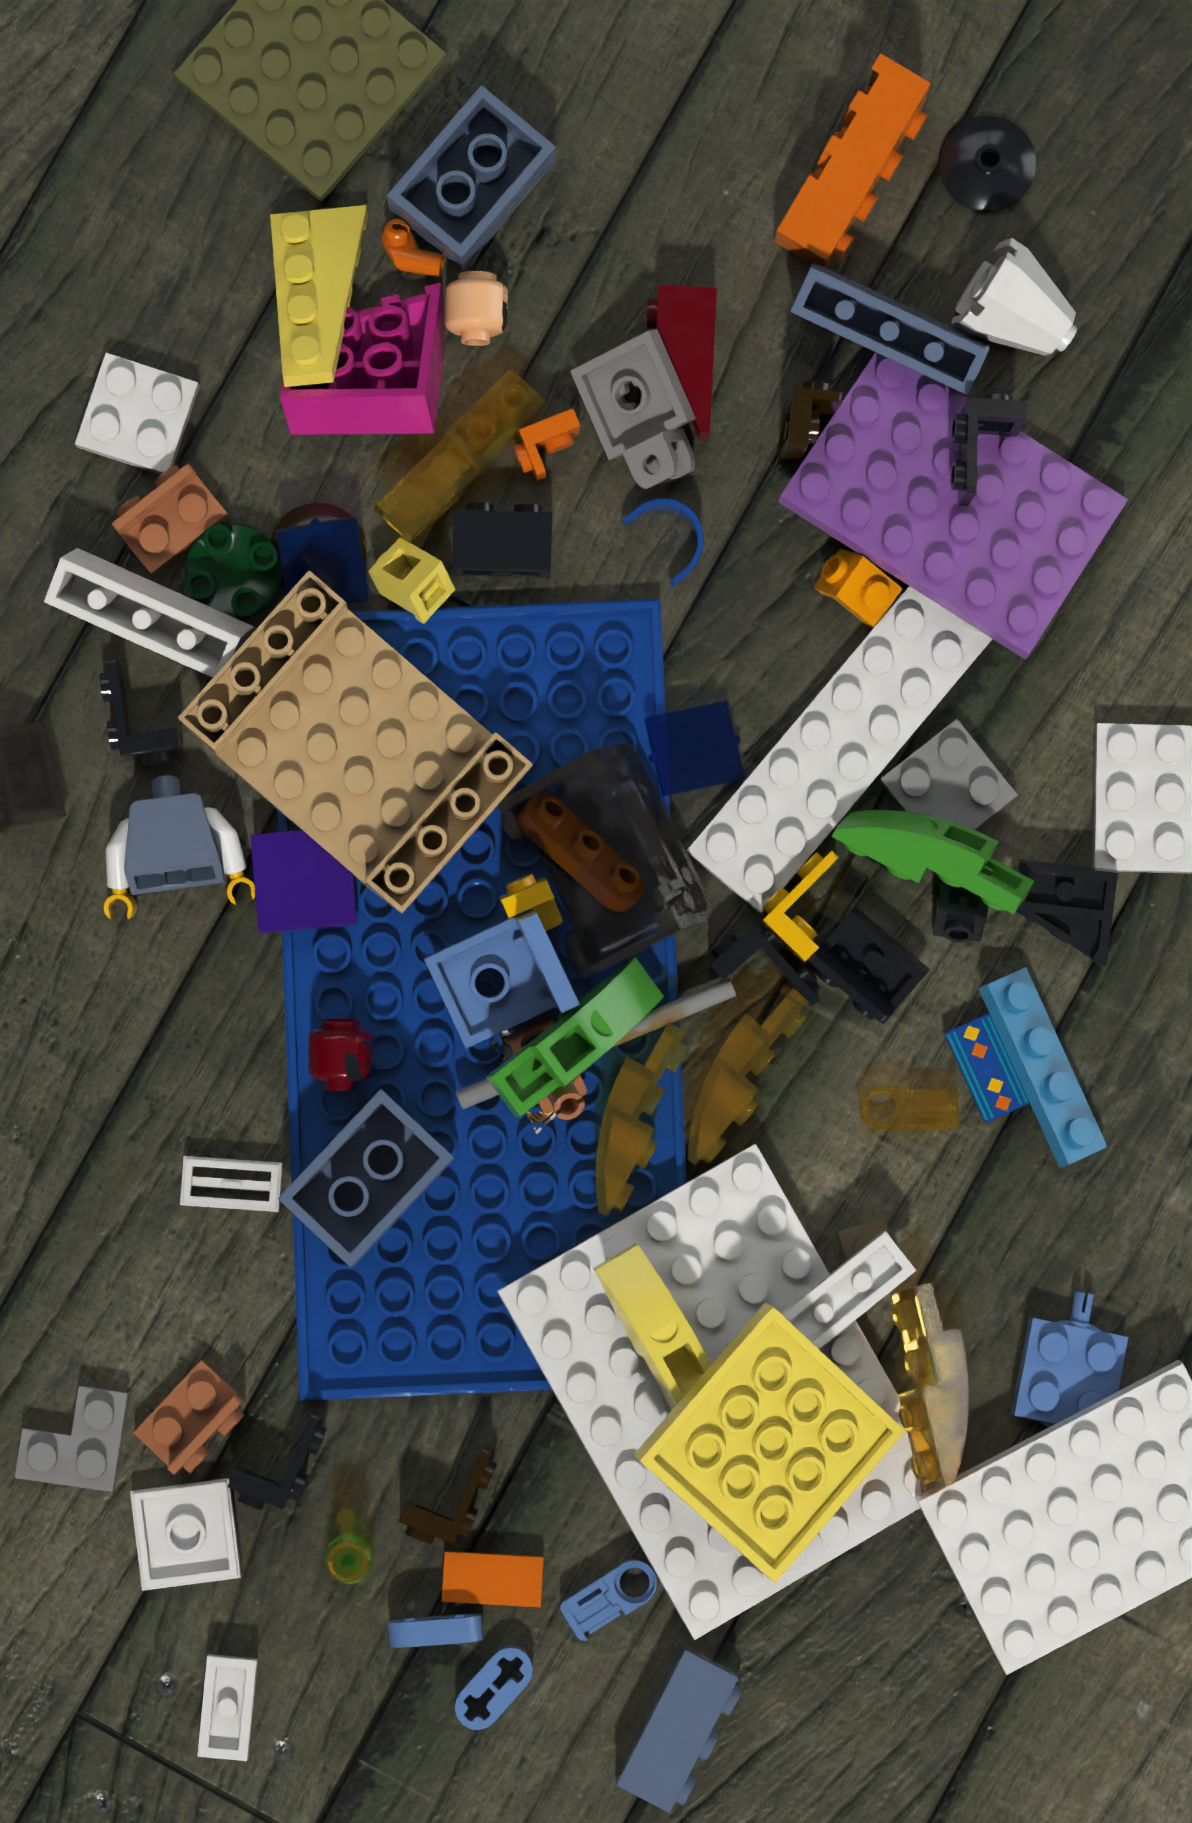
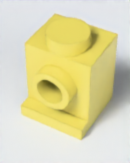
(412, 579)

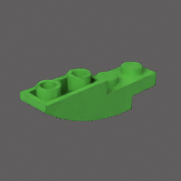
(918, 842)
(576, 1038)

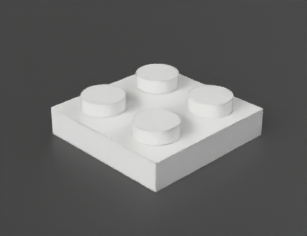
(137, 414)

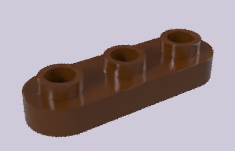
(581, 852)

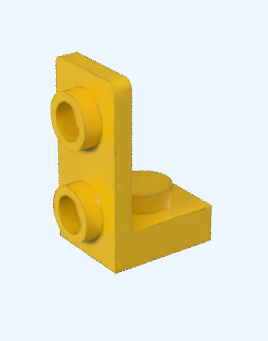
(797, 933)

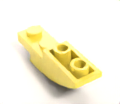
(653, 1322)

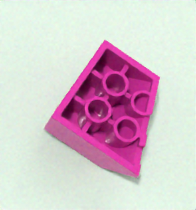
(384, 373)

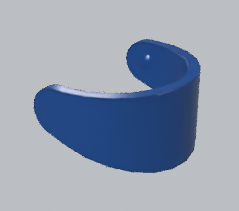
(683, 511)

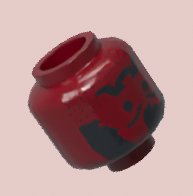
(340, 1053)

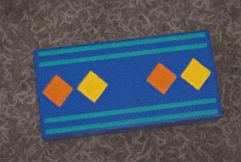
(986, 1068)

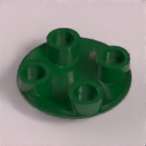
(233, 570)

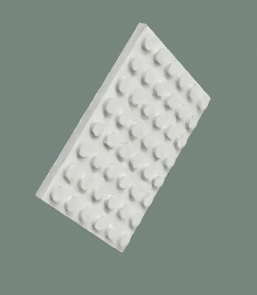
(722, 1253)

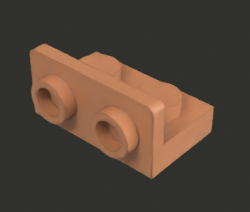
(168, 518)
(190, 1418)

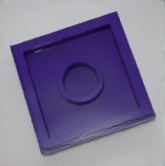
(299, 884)

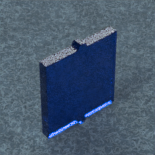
(329, 551)
(694, 748)

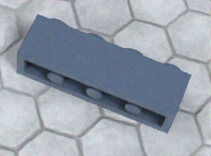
(890, 328)

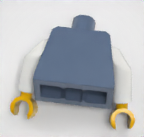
(171, 846)

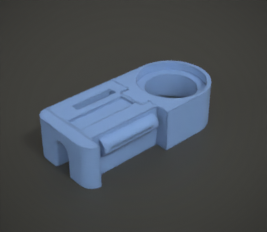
(603, 1599)

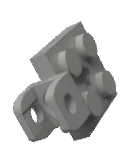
(645, 432)

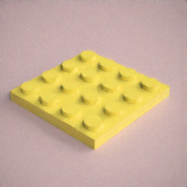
(769, 1442)

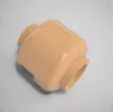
(476, 307)

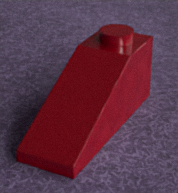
(687, 328)

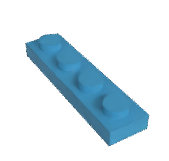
(1042, 1067)

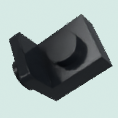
(959, 914)

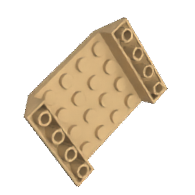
(353, 743)

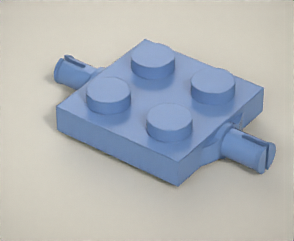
(1067, 1365)

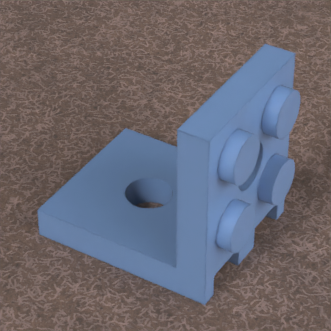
(530, 974)

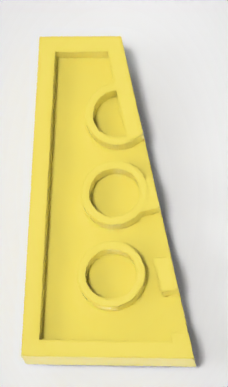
(313, 280)

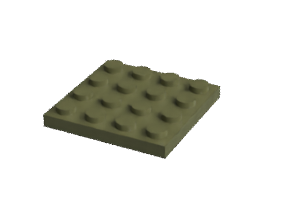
(311, 79)

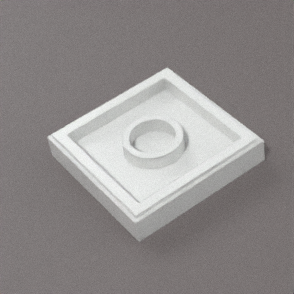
(185, 1534)

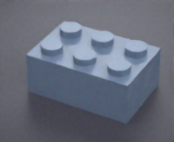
(472, 177)
(366, 1178)

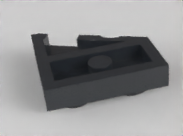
(1072, 904)

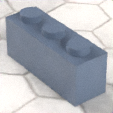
(679, 1730)

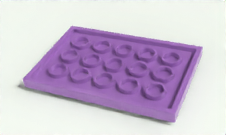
(887, 494)

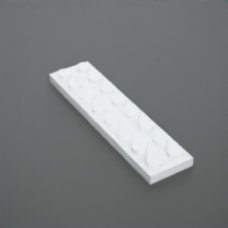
(837, 747)

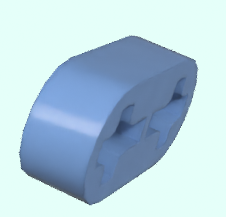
(435, 1630)
(485, 1678)

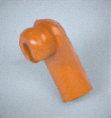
(406, 253)

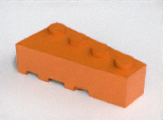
(854, 164)

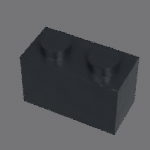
(502, 541)

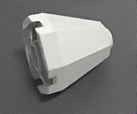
(1016, 304)

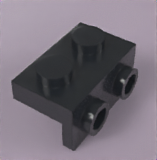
(868, 966)

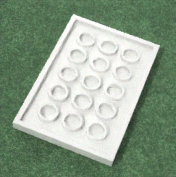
(1074, 1519)

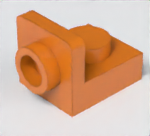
(551, 433)

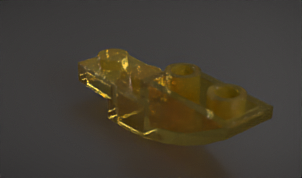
(460, 456)
(725, 1091)
(623, 1137)
(939, 1405)

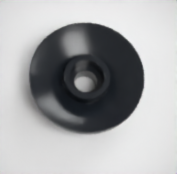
(982, 186)

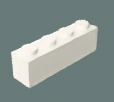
(145, 612)

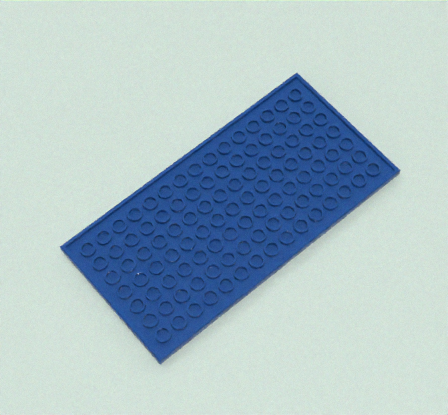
(425, 1297)

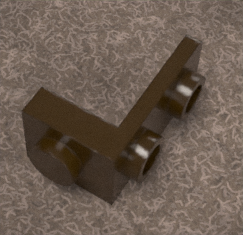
(427, 1524)

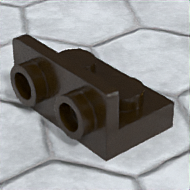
(802, 418)

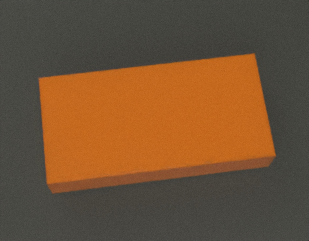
(492, 1578)

